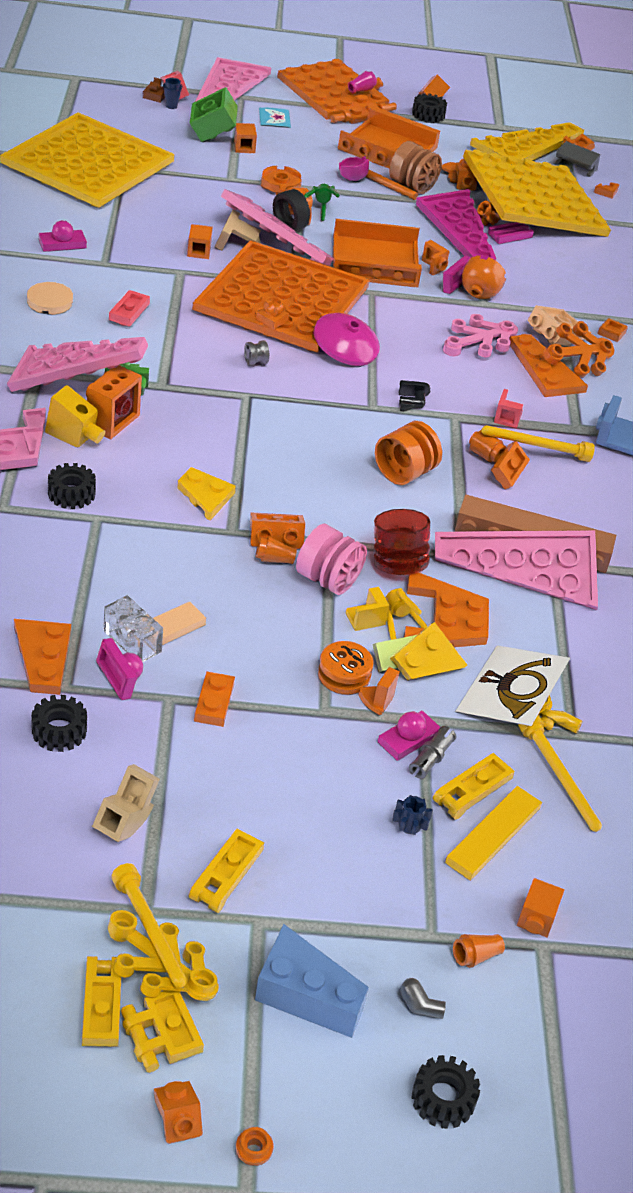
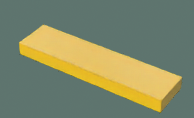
(493, 833)

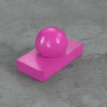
(62, 238)
(119, 668)
(409, 734)

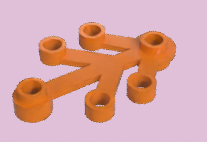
(600, 347)

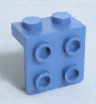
(615, 431)

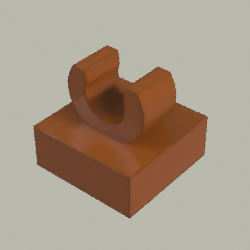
(154, 91)

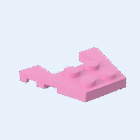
(22, 445)

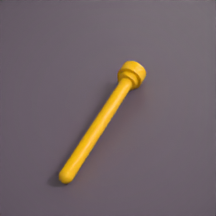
(583, 451)
(536, 733)
(127, 880)

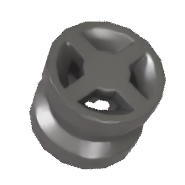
(256, 353)

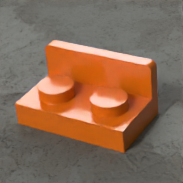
(282, 527)

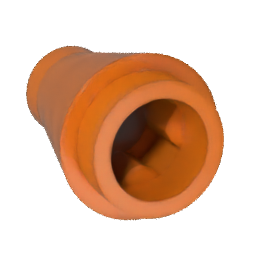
(275, 551)
(475, 949)

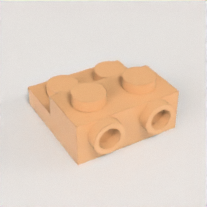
(547, 319)

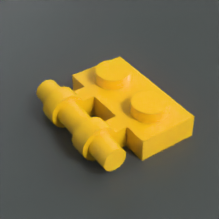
(172, 1024)

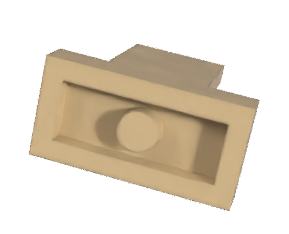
(238, 228)

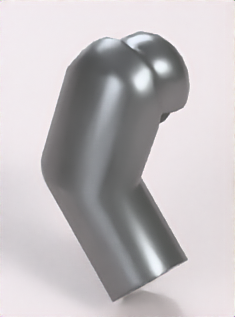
(418, 1000)

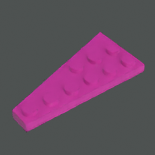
(459, 221)

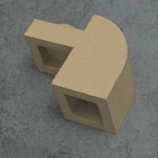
(129, 808)

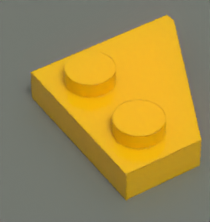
(205, 491)
(427, 655)

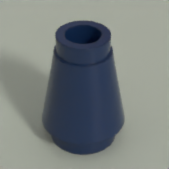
(172, 92)

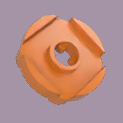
(280, 180)

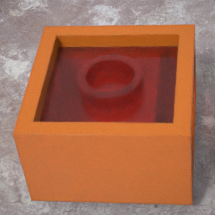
(116, 399)

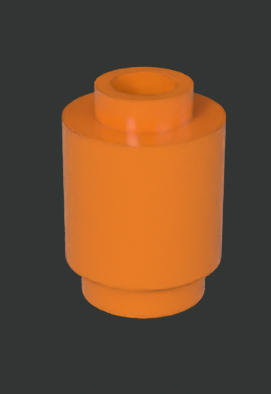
(486, 446)

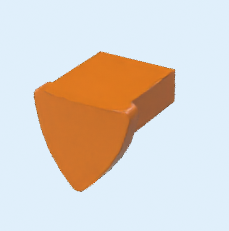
(379, 697)

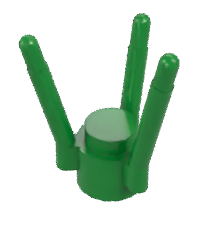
(323, 195)

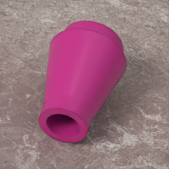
(363, 82)

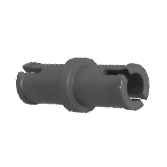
(432, 752)

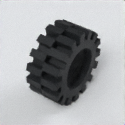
(429, 108)
(71, 486)
(59, 735)
(441, 1109)

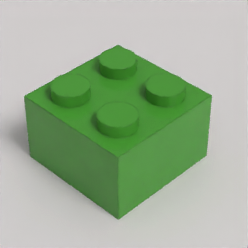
(213, 114)

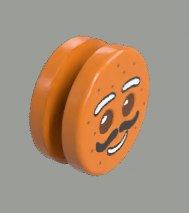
(345, 667)

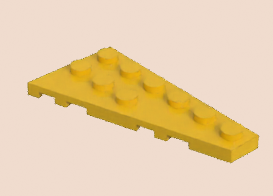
(527, 144)

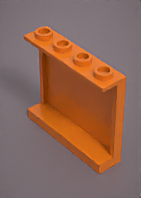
(384, 134)
(377, 252)

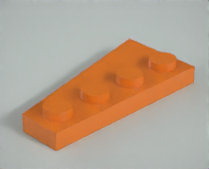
(549, 378)

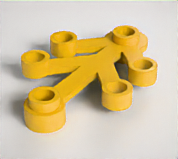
(201, 981)

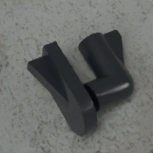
(417, 390)

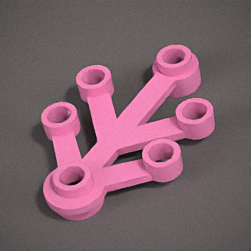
(502, 330)

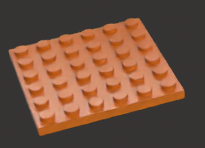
(300, 284)

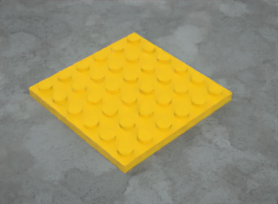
(87, 159)
(535, 193)

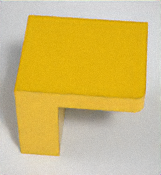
(371, 614)

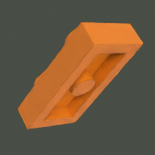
(510, 465)
(214, 699)

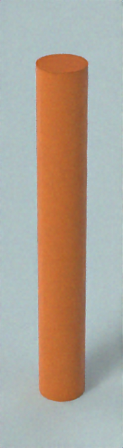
(392, 185)

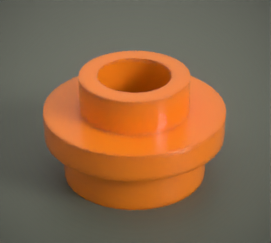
(258, 1137)

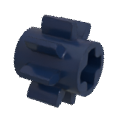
(412, 815)

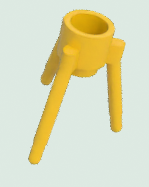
(401, 606)

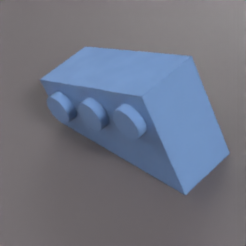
(310, 985)

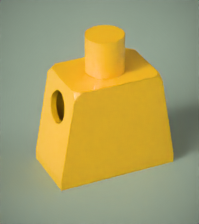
(72, 418)

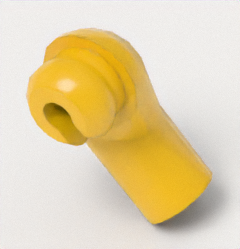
(561, 718)

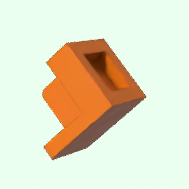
(435, 85)

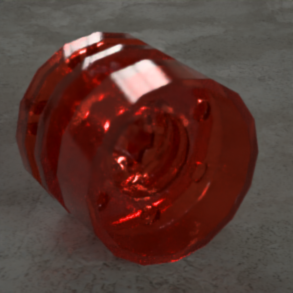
(401, 541)

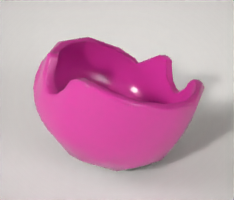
(354, 168)

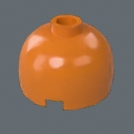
(483, 277)

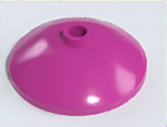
(346, 339)

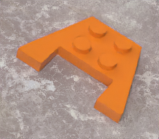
(457, 612)

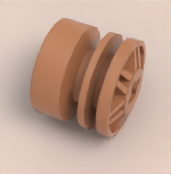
(415, 167)

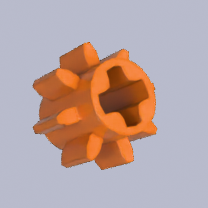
(487, 213)

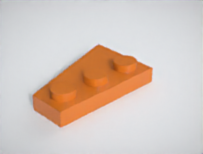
(44, 653)

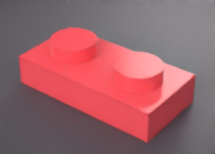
(129, 308)

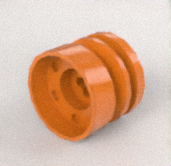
(408, 452)

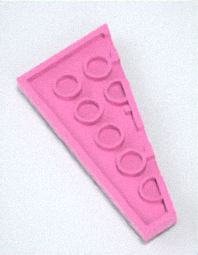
(234, 75)
(272, 224)
(72, 359)
(541, 561)

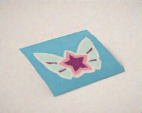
(274, 117)

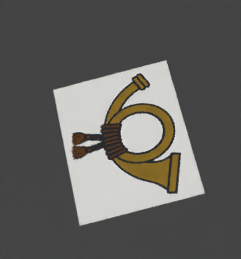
(513, 685)

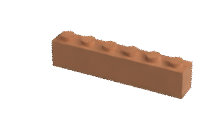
(486, 515)

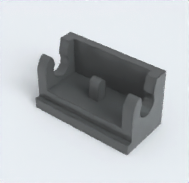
(578, 156)

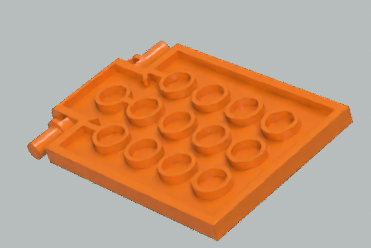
(327, 91)

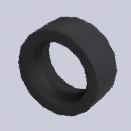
(299, 205)

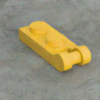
(473, 785)
(227, 869)
(101, 1004)

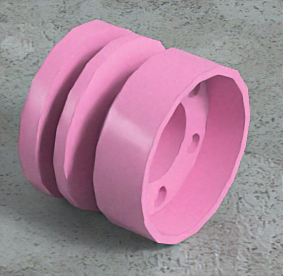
(331, 559)

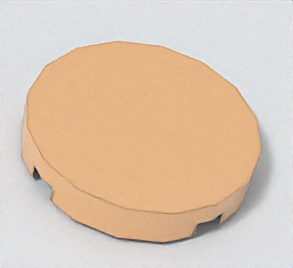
(50, 297)

